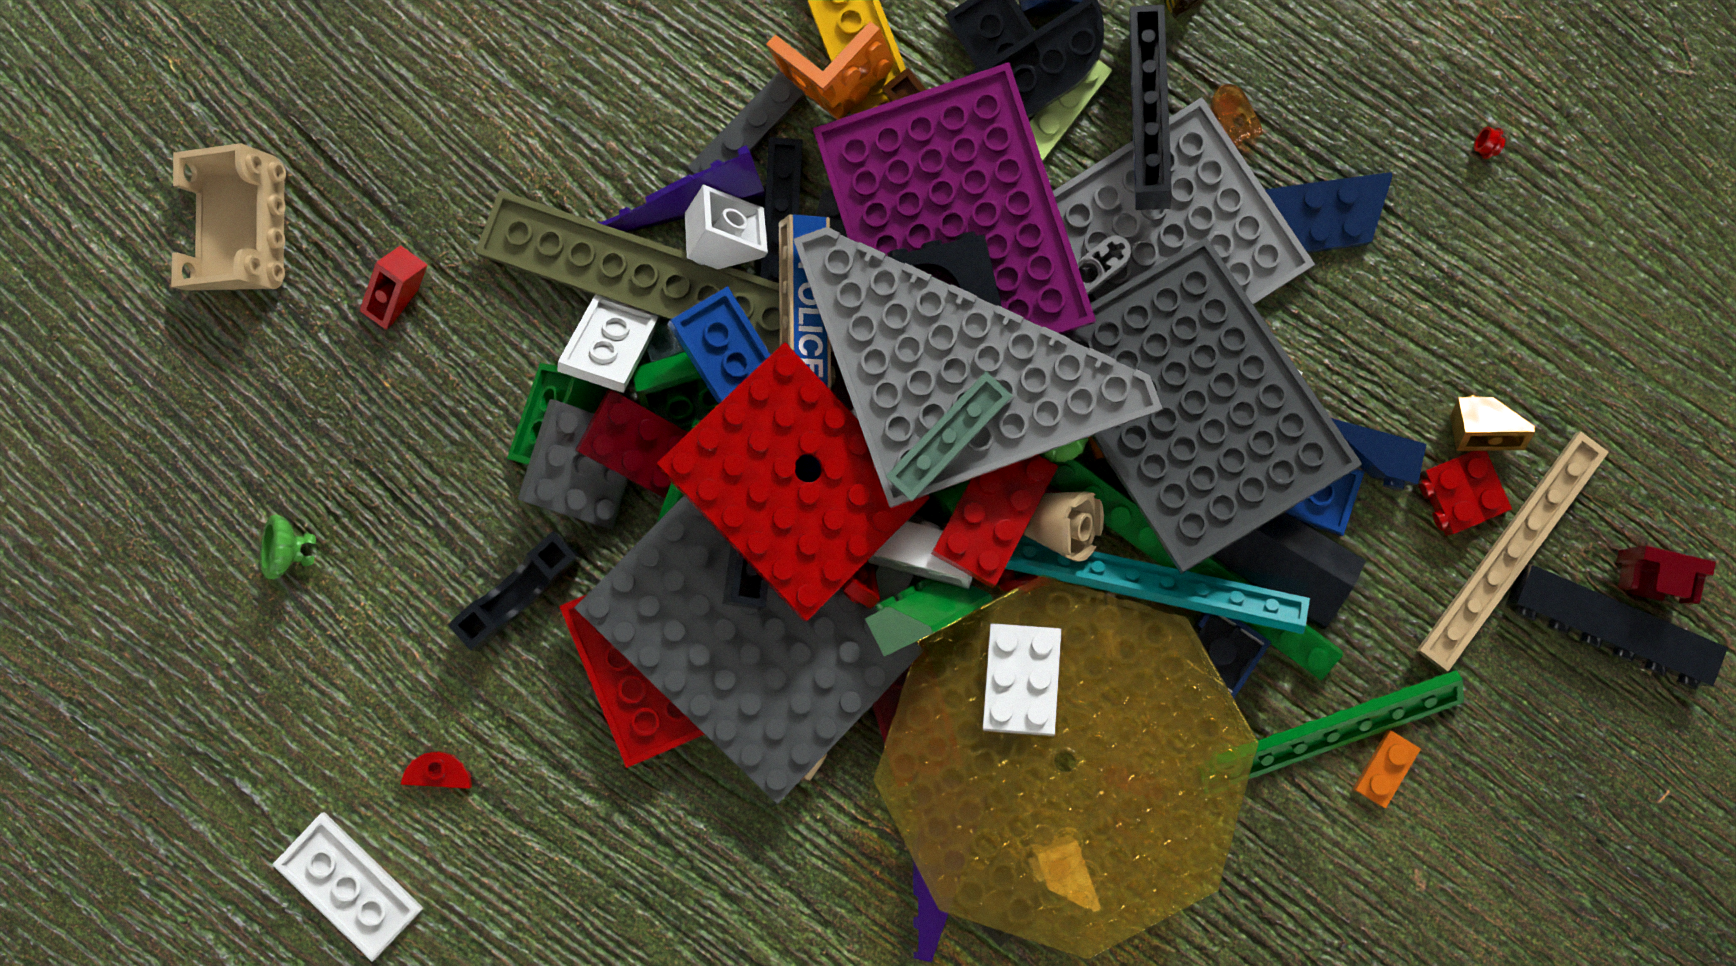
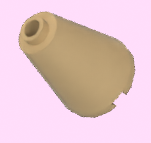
(1067, 523)

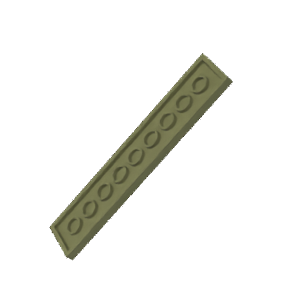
(618, 264)

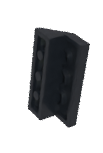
(1298, 562)

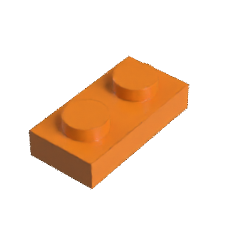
(1386, 769)

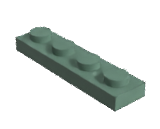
(949, 436)

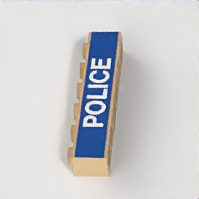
(798, 312)

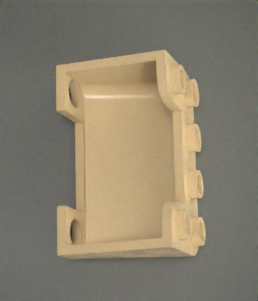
(236, 219)

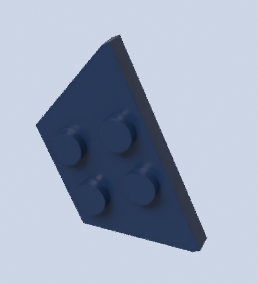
(1333, 211)

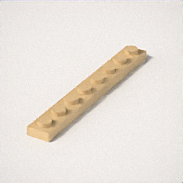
(1512, 551)

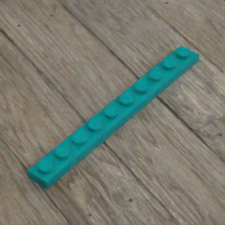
(1166, 586)

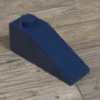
(1385, 455)

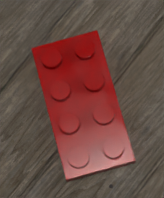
(993, 518)

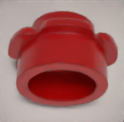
(1489, 142)

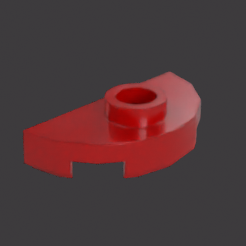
(437, 770)

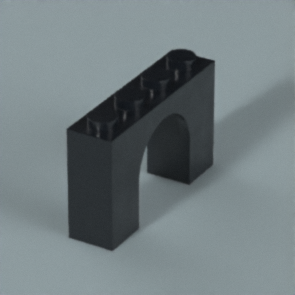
(962, 260)

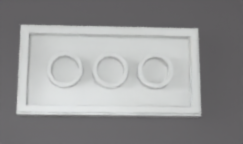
(347, 886)

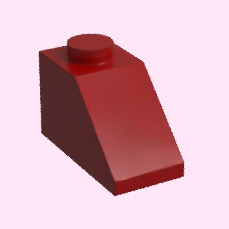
(392, 286)

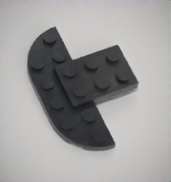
(1043, 61)

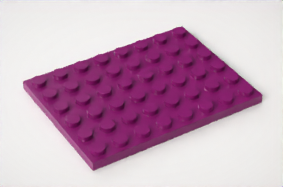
(957, 166)

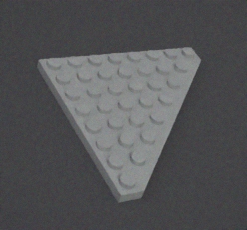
(920, 344)

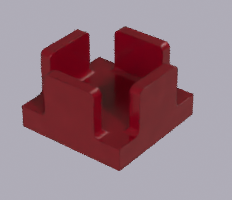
(1657, 572)

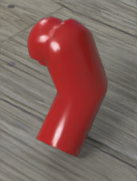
(1009, 581)

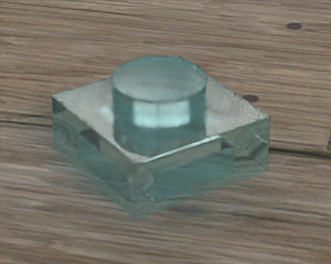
(663, 343)

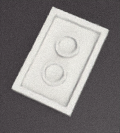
(608, 343)
(1022, 679)

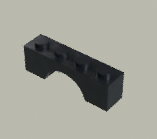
(504, 603)

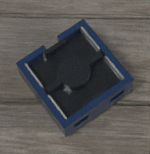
(1231, 647)

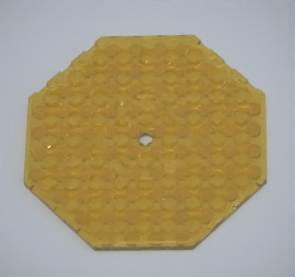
(1083, 850)

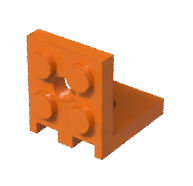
(845, 78)

